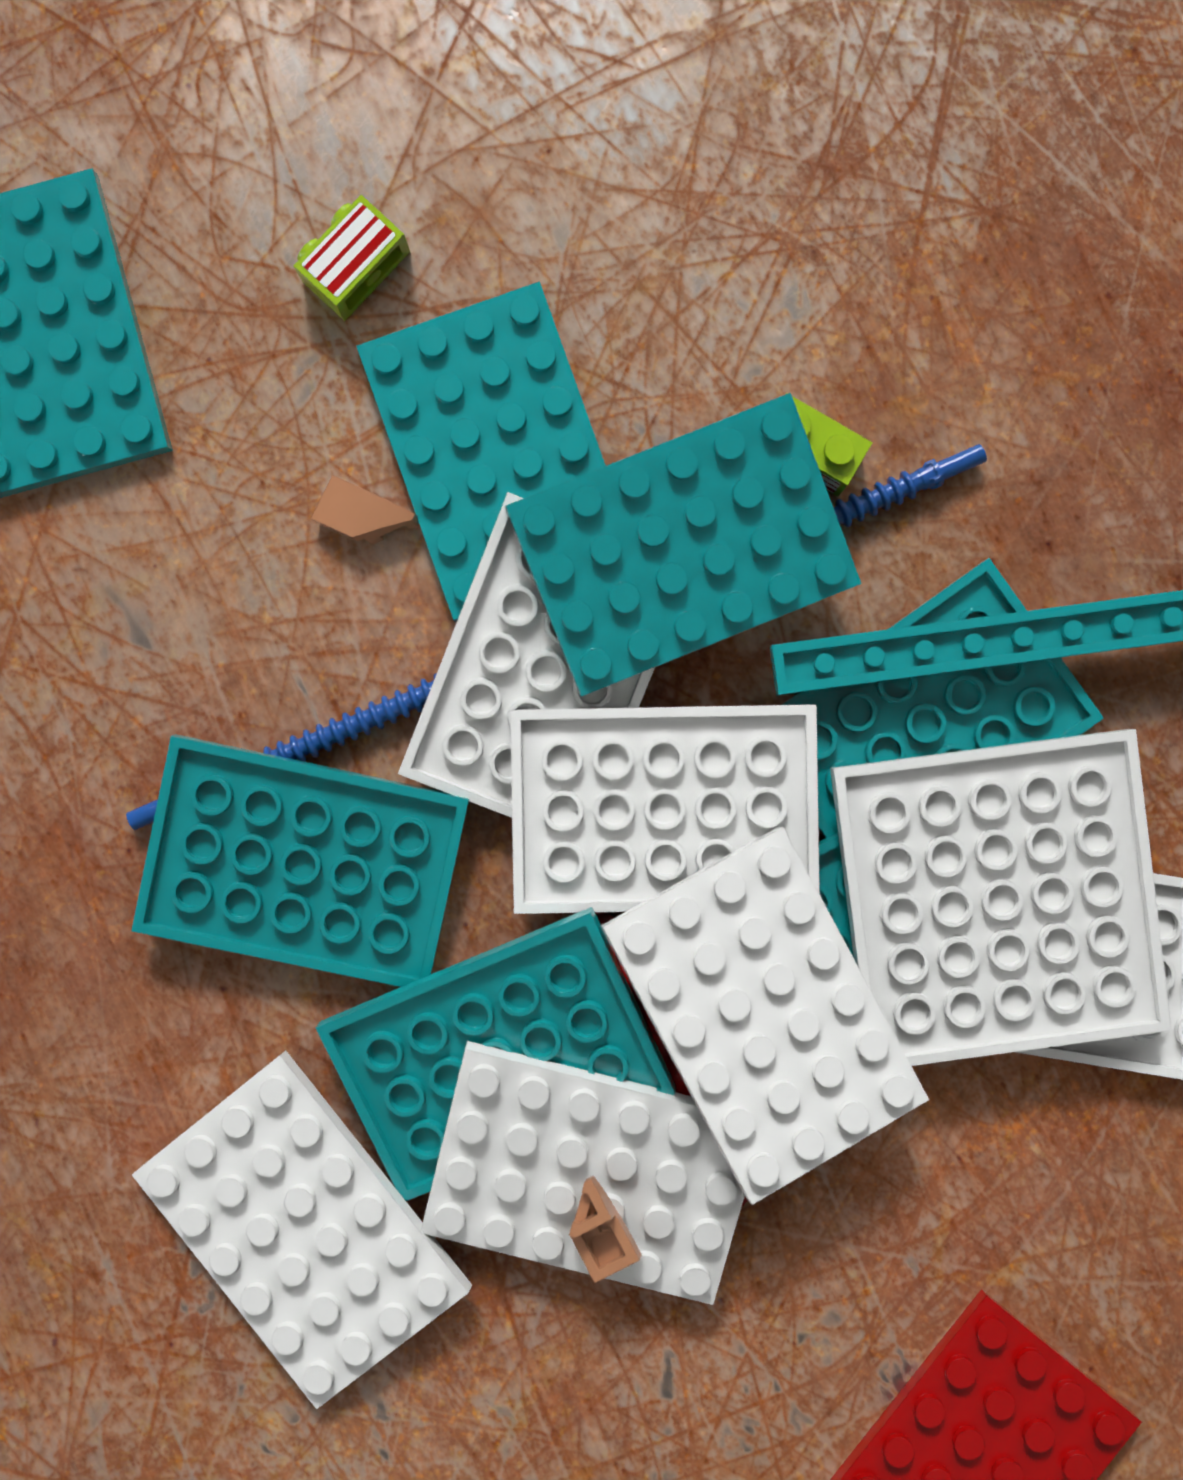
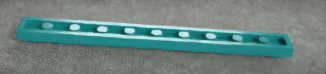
(977, 643)

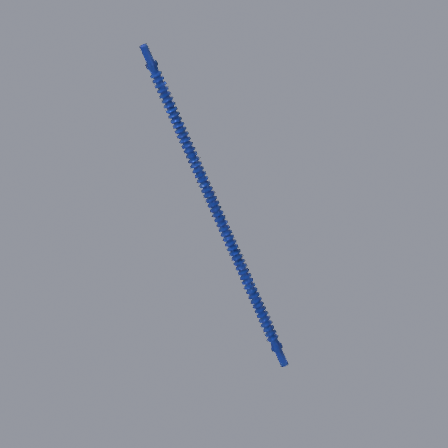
(929, 476)

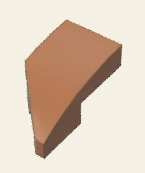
(359, 512)
(601, 1234)

